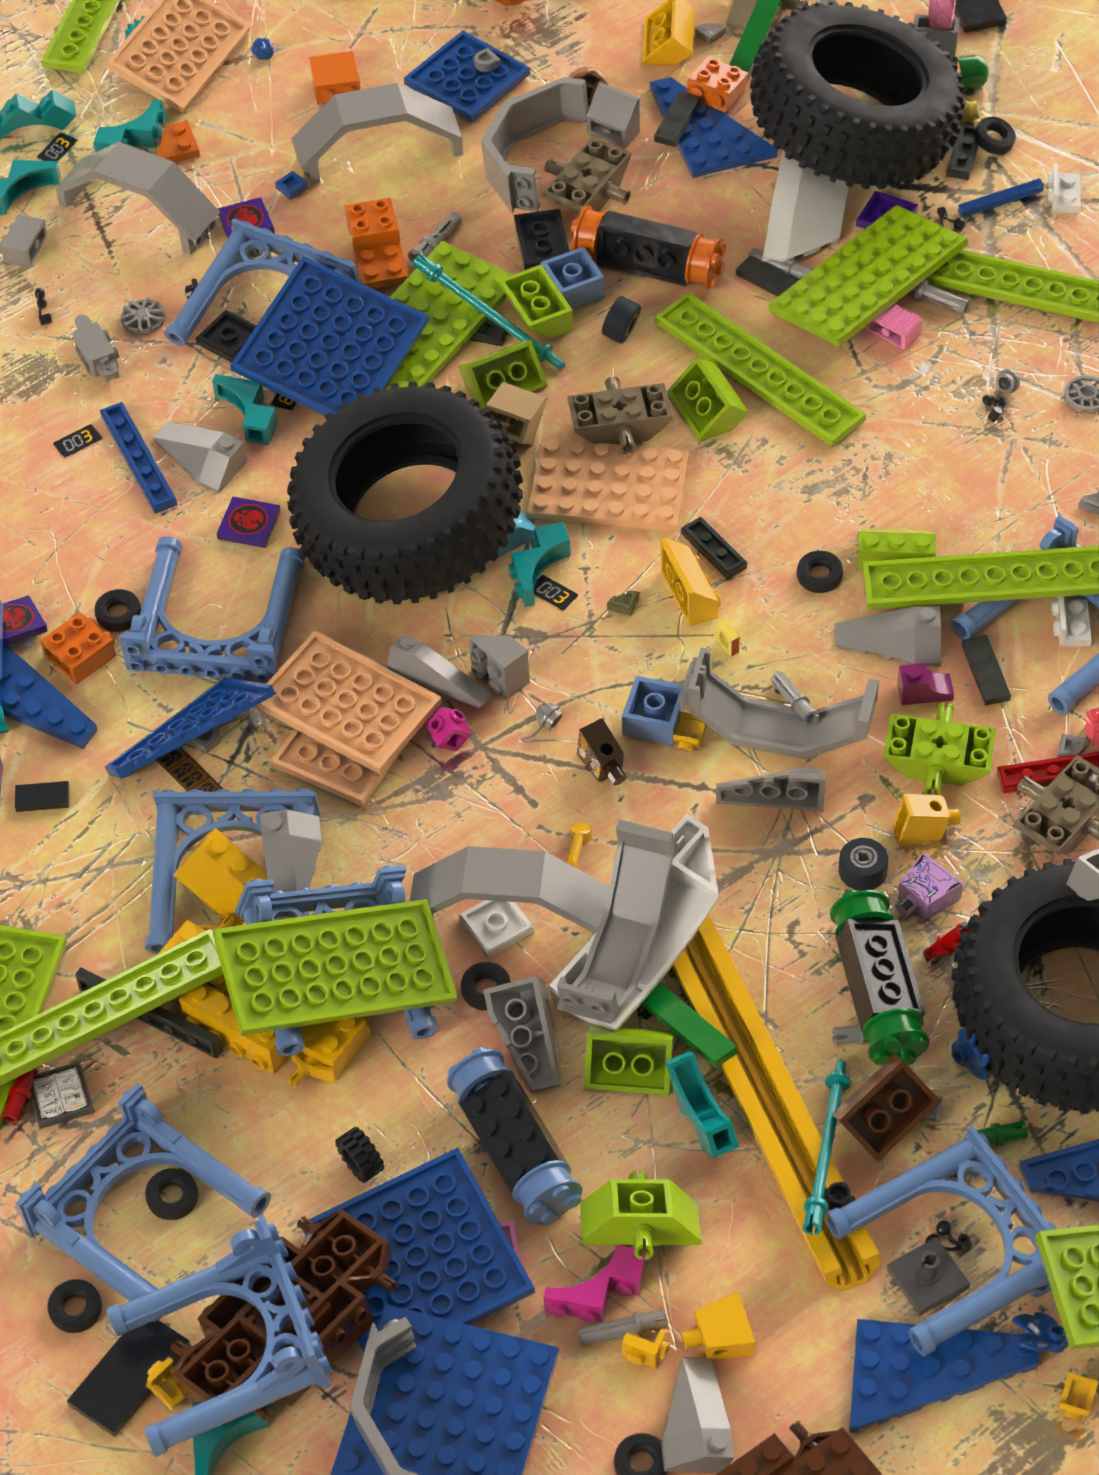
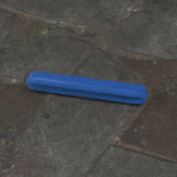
(1001, 197)

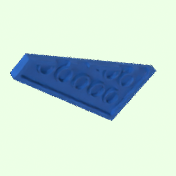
(38, 704)

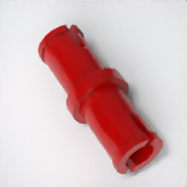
(945, 944)
(18, 1096)

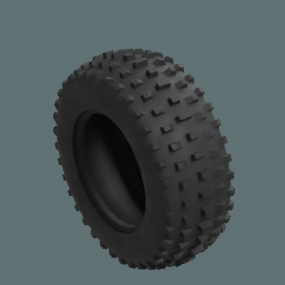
(840, 133)
(427, 549)
(1027, 1041)

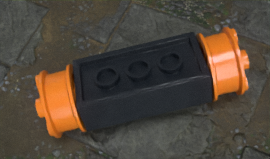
(648, 247)

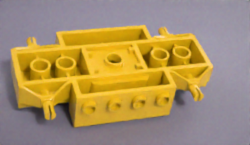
(327, 1045)

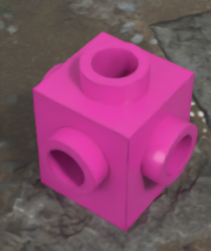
(448, 728)

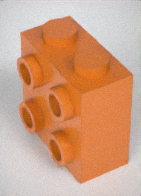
(334, 75)
(717, 84)
(78, 647)

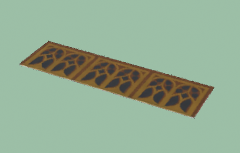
(187, 771)

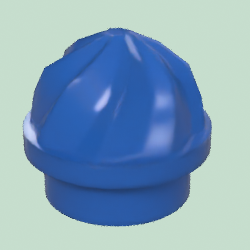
(263, 48)

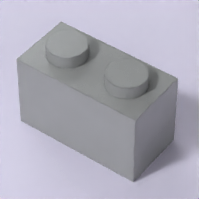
(23, 241)

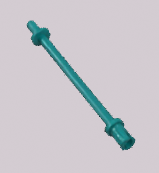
(436, 273)
(816, 1206)

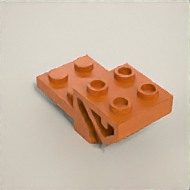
(376, 243)

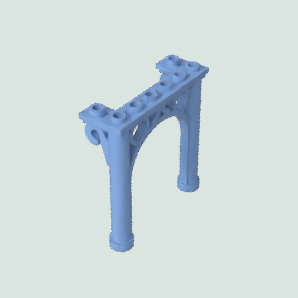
(235, 259)
(979, 616)
(142, 644)
(172, 812)
(262, 905)
(140, 1124)
(954, 1165)
(294, 1366)

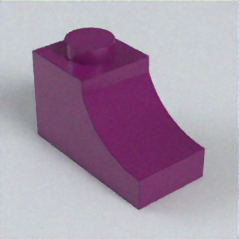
(921, 685)

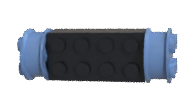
(514, 1136)

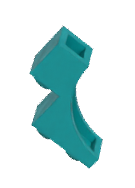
(52, 111)
(138, 132)
(25, 176)
(248, 396)
(548, 546)
(699, 1106)

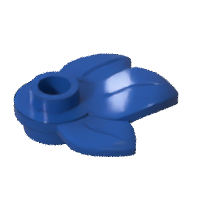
(967, 1055)
(1041, 1333)

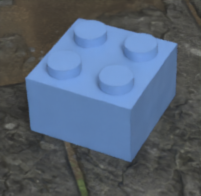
(576, 277)
(652, 711)

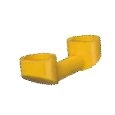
(580, 834)

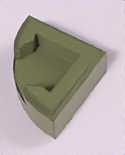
(624, 603)

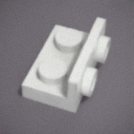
(1064, 191)
(1072, 622)

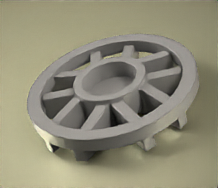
(142, 316)
(1084, 394)

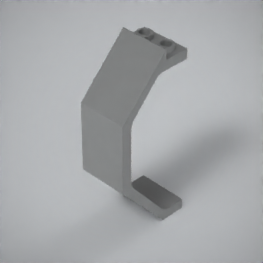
(370, 109)
(520, 118)
(151, 177)
(772, 725)
(513, 877)
(626, 927)
(381, 1350)

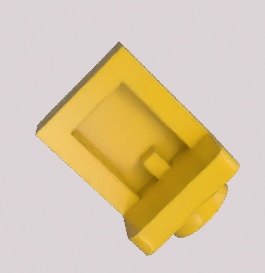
(689, 732)
(645, 1352)
(163, 1383)
(1078, 1396)

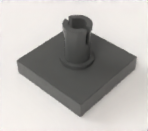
(928, 1276)

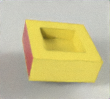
(728, 638)

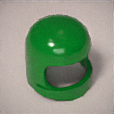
(973, 70)

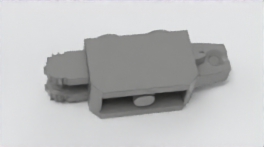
(95, 349)

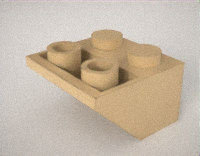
(517, 411)

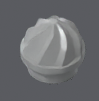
(1008, 381)
(548, 715)

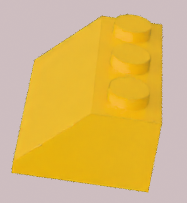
(668, 33)
(687, 582)
(218, 873)

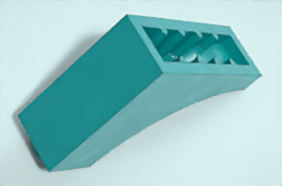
(213, 1443)

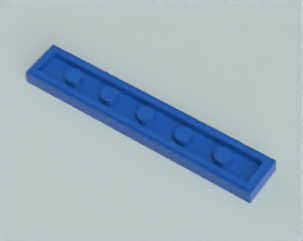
(138, 457)

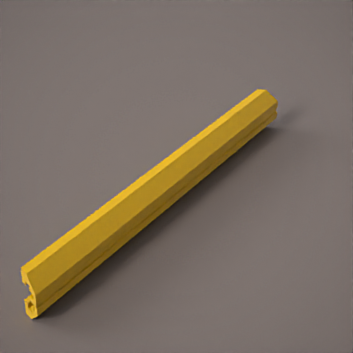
(770, 1102)

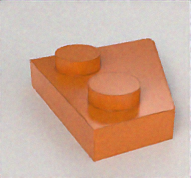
(178, 143)

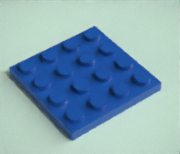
(455, 81)

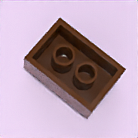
(886, 1107)

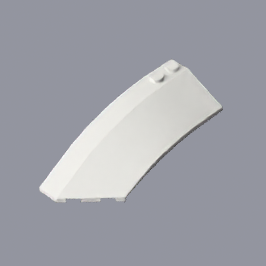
(803, 212)
(686, 905)

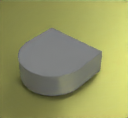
(486, 60)
(207, 740)

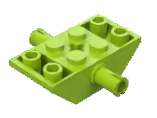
(939, 749)
(640, 1215)

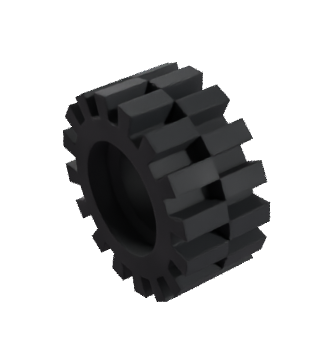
(359, 1154)

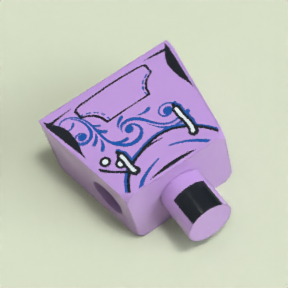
(927, 889)

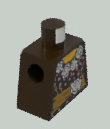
(601, 752)

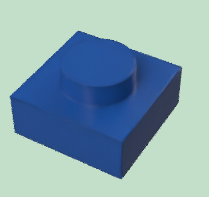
(291, 185)

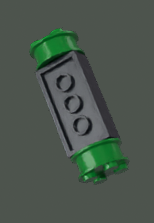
(879, 976)

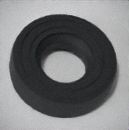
(990, 144)
(819, 584)
(112, 598)
(476, 973)
(174, 1210)
(79, 1322)
(636, 1443)

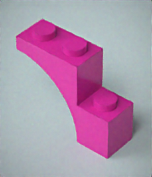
(589, 1299)

